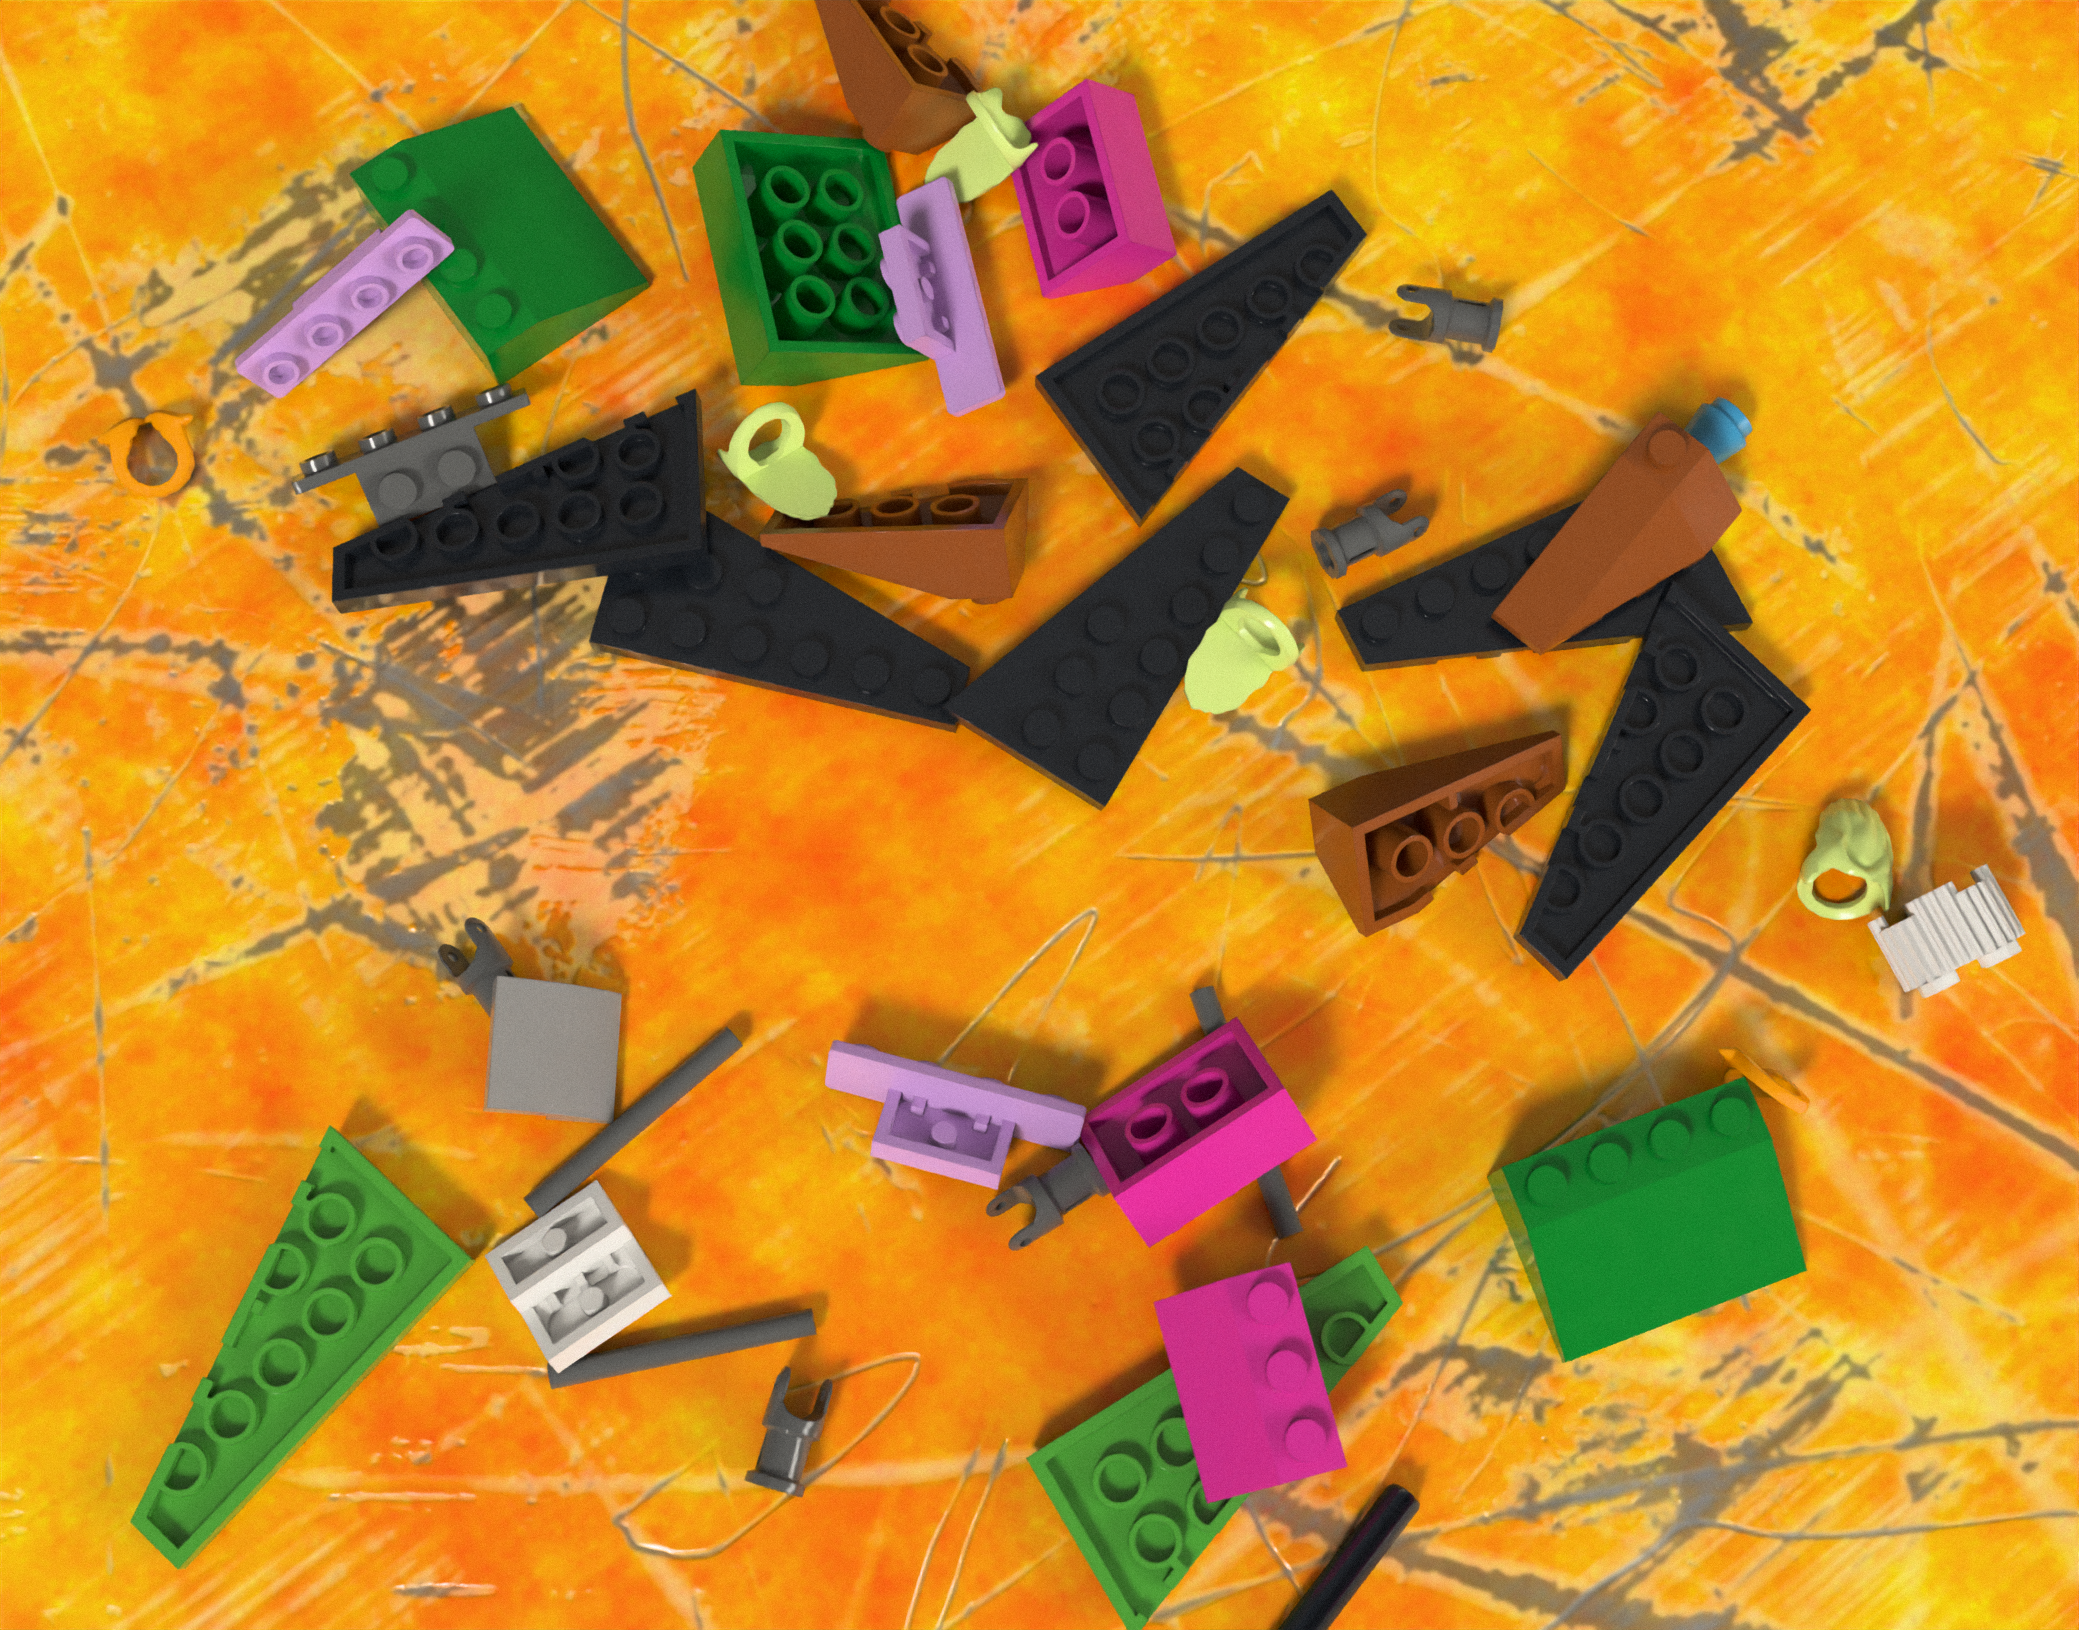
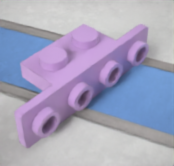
(940, 296)
(344, 302)
(947, 1117)

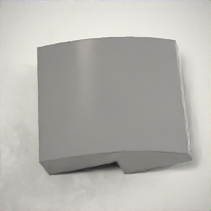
(552, 1050)

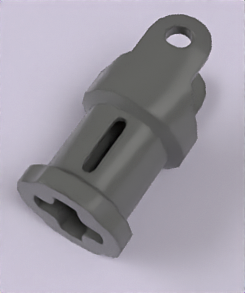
(1450, 317)
(1366, 534)
(489, 962)
(1051, 1194)
(788, 1439)

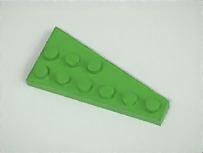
(314, 1322)
(1130, 1471)

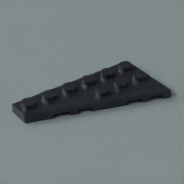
(1175, 370)
(556, 519)
(1451, 605)
(776, 629)
(1105, 666)
(1670, 757)

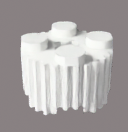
(1948, 932)

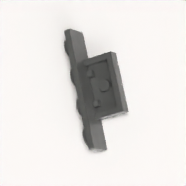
(420, 467)

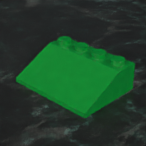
(527, 246)
(801, 254)
(1651, 1219)

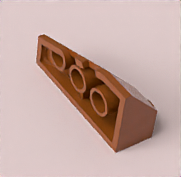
(893, 78)
(1638, 526)
(942, 544)
(1413, 825)

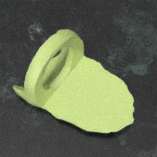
(983, 149)
(783, 469)
(1238, 656)
(1856, 844)

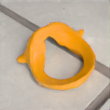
(173, 429)
(1762, 1082)

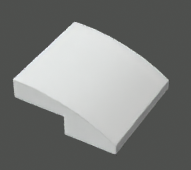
(577, 1276)

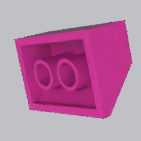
(1091, 193)
(1194, 1132)
(1249, 1383)

